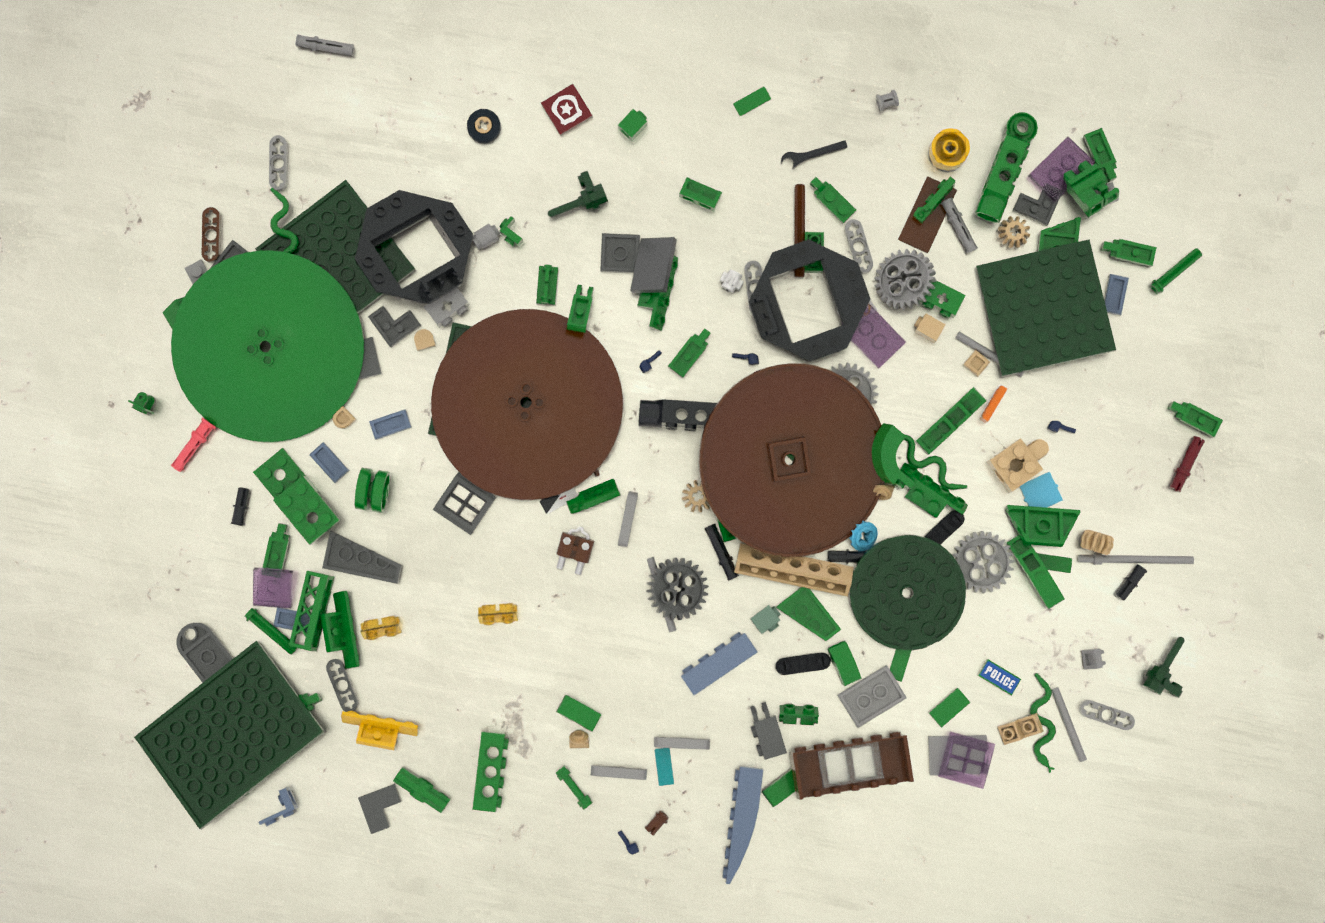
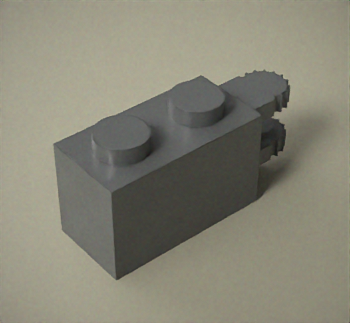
(768, 734)

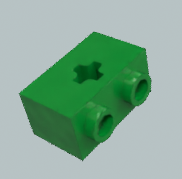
(952, 298)

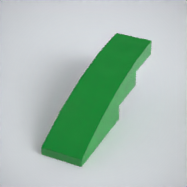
(951, 420)

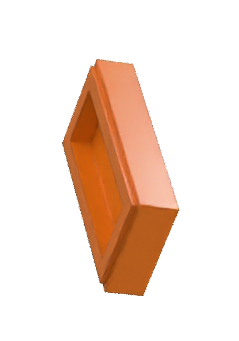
(992, 405)

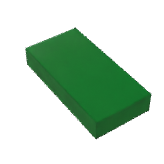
(949, 707)

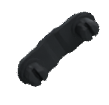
(946, 527)
(803, 663)

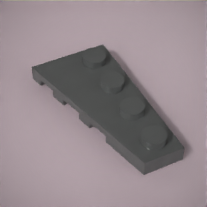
(355, 559)

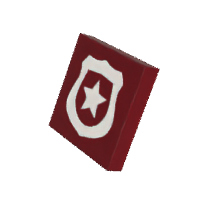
(566, 109)

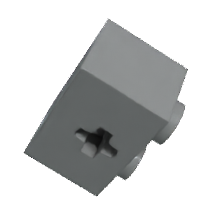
(458, 306)

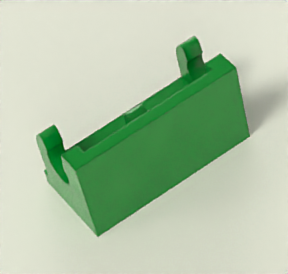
(700, 194)

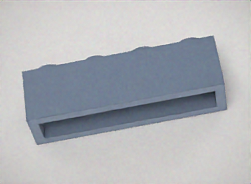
(719, 663)

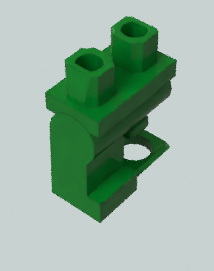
(1084, 188)

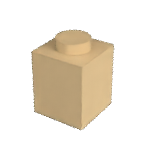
(929, 327)

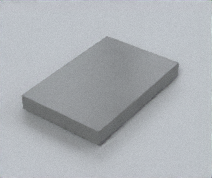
(872, 696)
(936, 750)

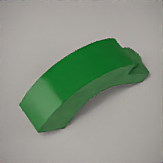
(884, 456)

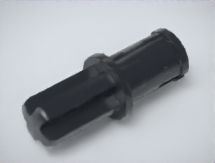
(240, 506)
(845, 556)
(1131, 582)

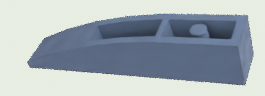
(743, 816)

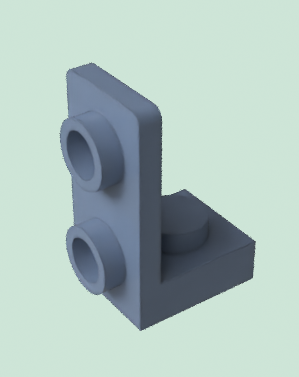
(287, 799)

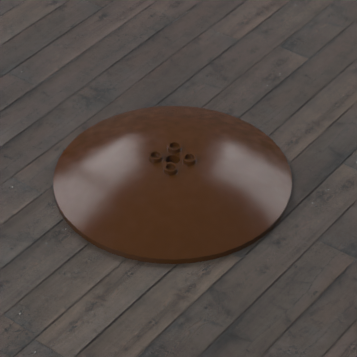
(534, 448)
(832, 477)

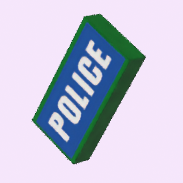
(999, 677)

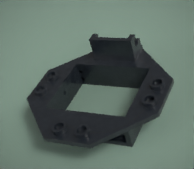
(397, 214)
(846, 287)

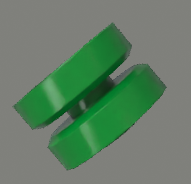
(372, 490)

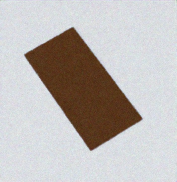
(923, 234)

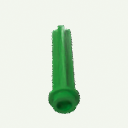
(1175, 271)
(269, 630)

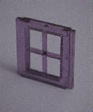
(971, 743)

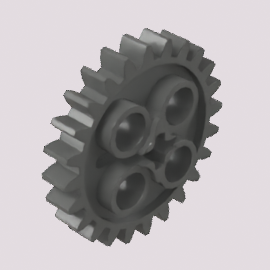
(693, 592)

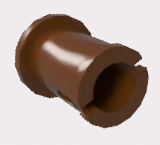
(657, 822)

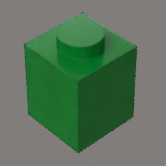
(633, 124)

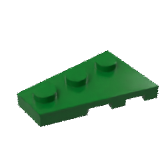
(810, 613)

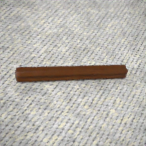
(799, 221)

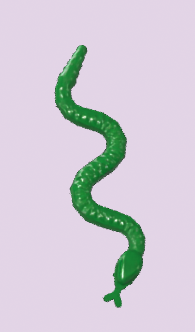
(279, 215)
(929, 460)
(1042, 759)

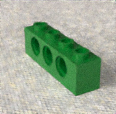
(481, 801)

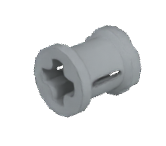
(880, 100)

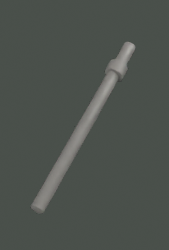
(1098, 559)

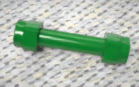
(563, 774)

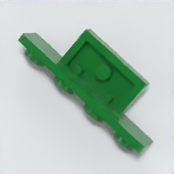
(658, 301)
(929, 494)
(339, 630)

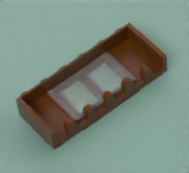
(851, 765)

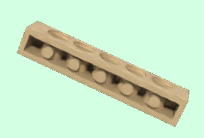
(795, 570)

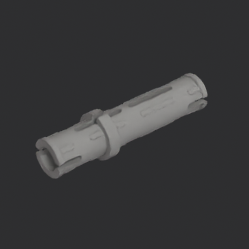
(325, 45)
(959, 225)

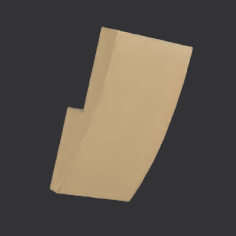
(1020, 729)

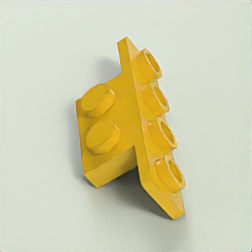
(378, 731)

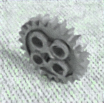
(903, 263)
(864, 382)
(1000, 557)

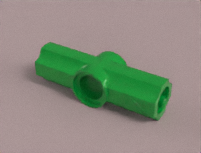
(421, 790)

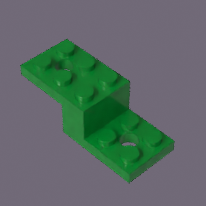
(296, 496)

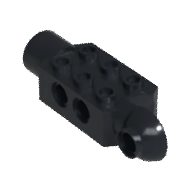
(663, 413)

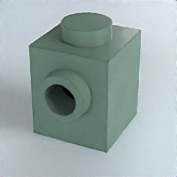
(766, 619)

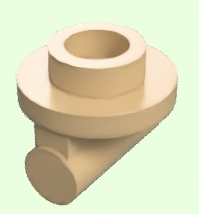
(885, 490)
(579, 739)

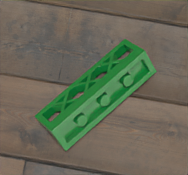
(319, 607)

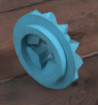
(870, 536)

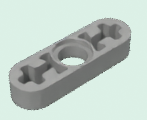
(283, 149)
(849, 234)
(748, 274)
(627, 519)
(1091, 715)
(682, 743)
(618, 772)

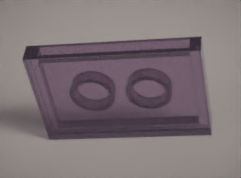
(1050, 171)
(876, 337)

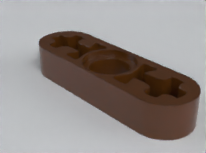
(216, 221)

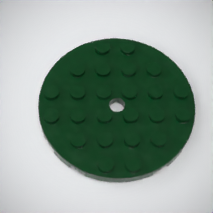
(936, 596)

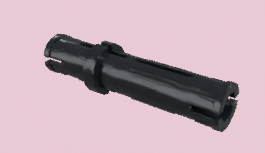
(725, 559)

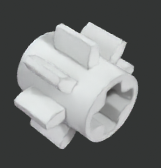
(731, 281)

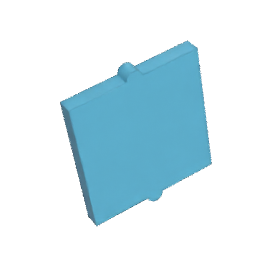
(1041, 491)

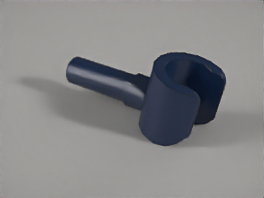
(752, 358)
(645, 364)
(1056, 425)
(631, 848)

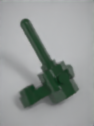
(590, 197)
(1159, 677)

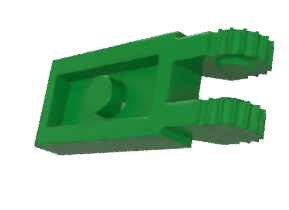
(580, 310)

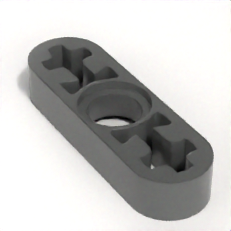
(331, 674)

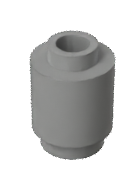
(485, 236)

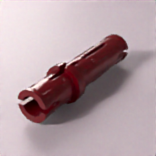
(1187, 463)

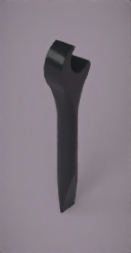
(798, 158)

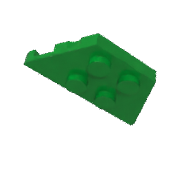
(1059, 235)
(1042, 524)

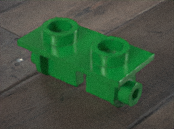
(547, 285)
(143, 403)
(789, 713)

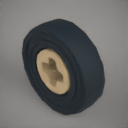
(485, 116)

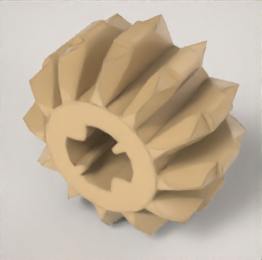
(1008, 237)
(700, 502)
(1097, 542)

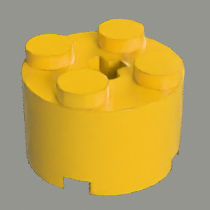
(956, 141)

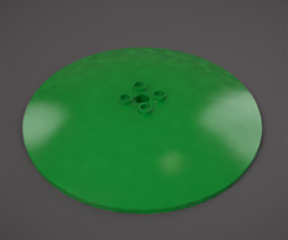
(311, 336)

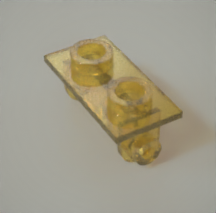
(488, 615)
(372, 630)

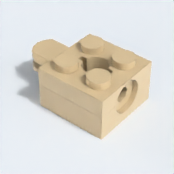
(1018, 463)

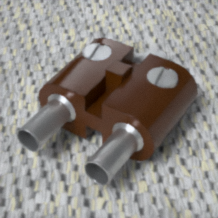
(575, 548)

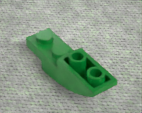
(1036, 572)

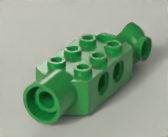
(1013, 148)

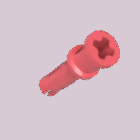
(198, 436)

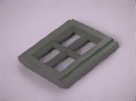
(454, 517)

